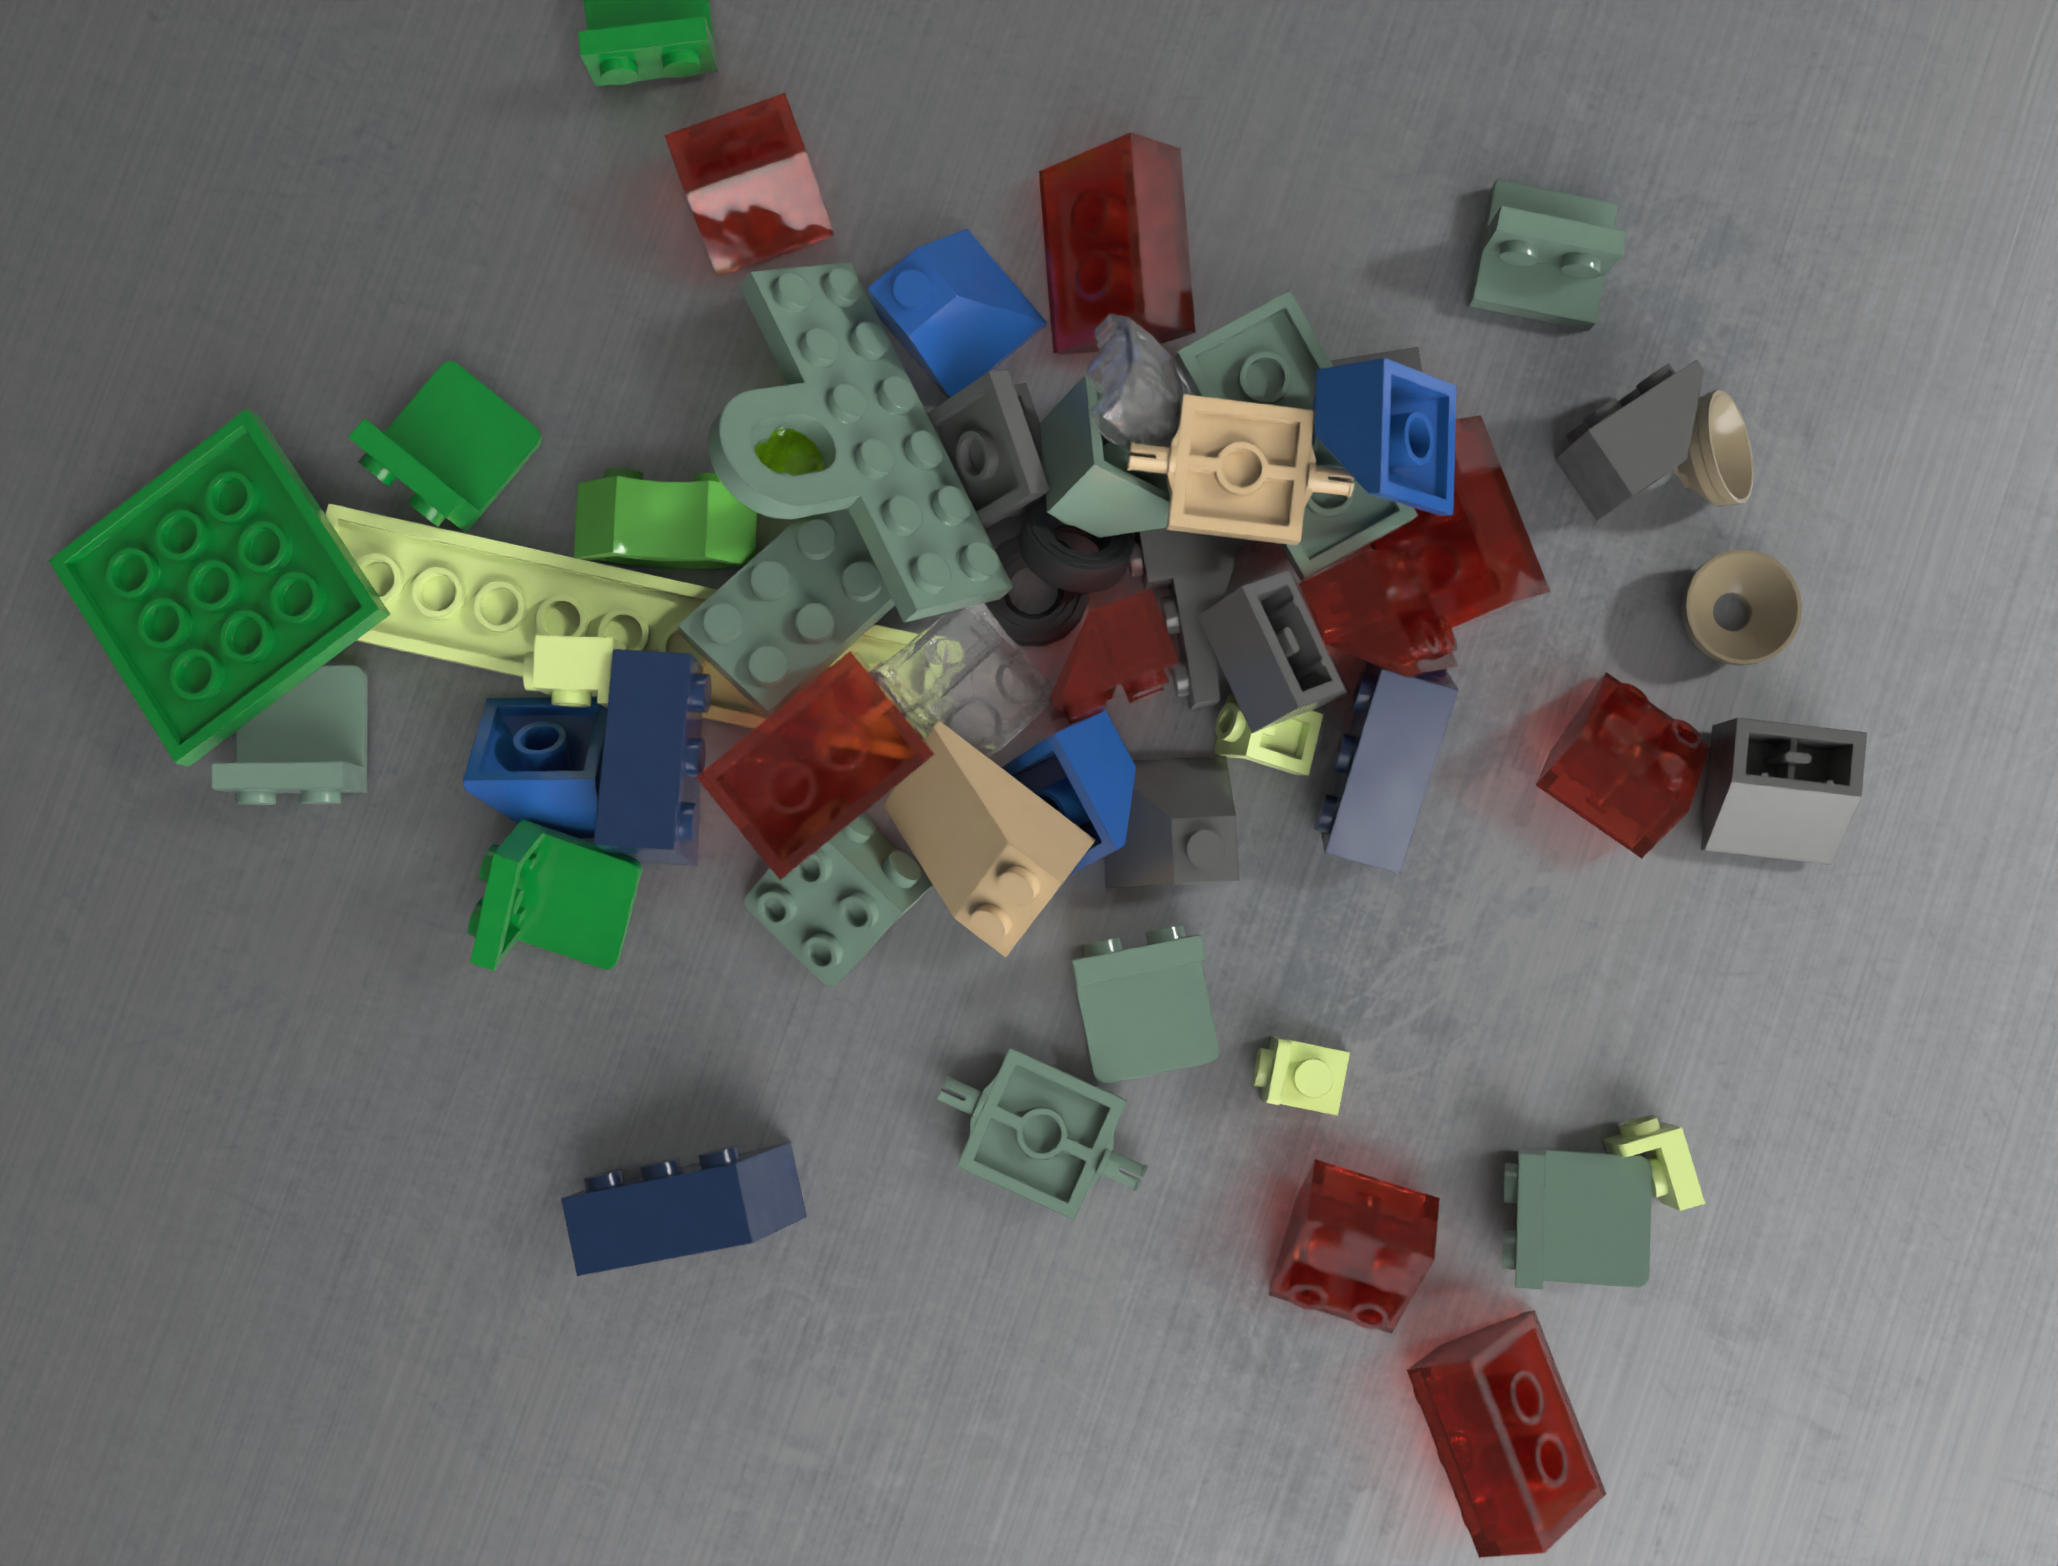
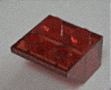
(750, 184)
(1382, 613)
(1115, 655)
(1625, 766)
(1356, 1247)

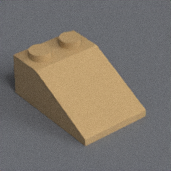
(984, 839)

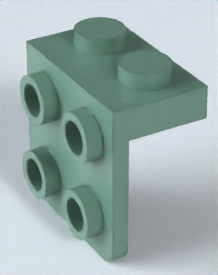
(303, 743)
(839, 899)
(1145, 1005)
(1578, 1218)

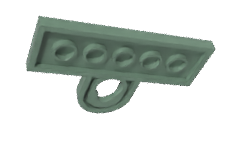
(873, 438)

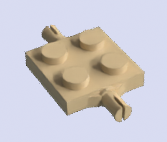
(1240, 469)

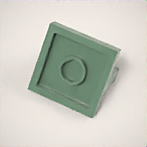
(1545, 254)

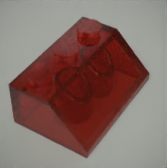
(1117, 242)
(1482, 552)
(816, 764)
(1507, 1437)

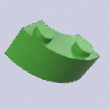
(662, 523)

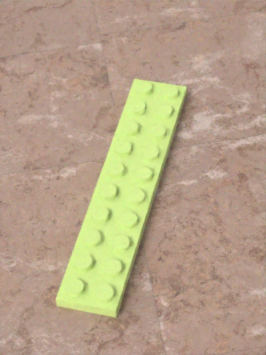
(489, 598)

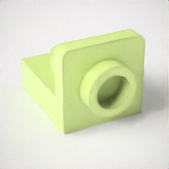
(1283, 746)
(1301, 1075)
(1667, 1151)

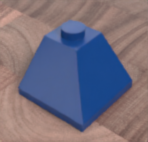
(954, 310)
(1390, 430)
(539, 762)
(1086, 779)

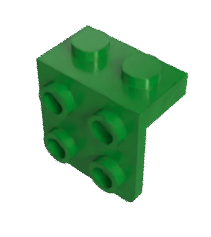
(646, 40)
(450, 447)
(553, 896)

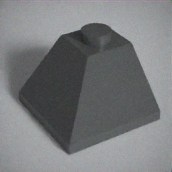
(1178, 826)

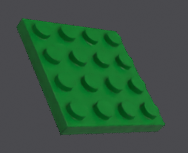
(218, 588)

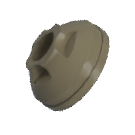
(1719, 453)
(1765, 591)

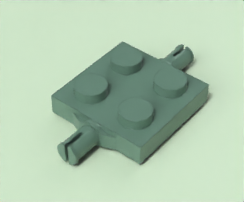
(1042, 1133)

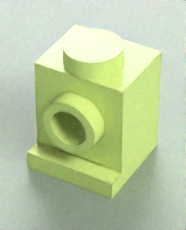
(570, 669)

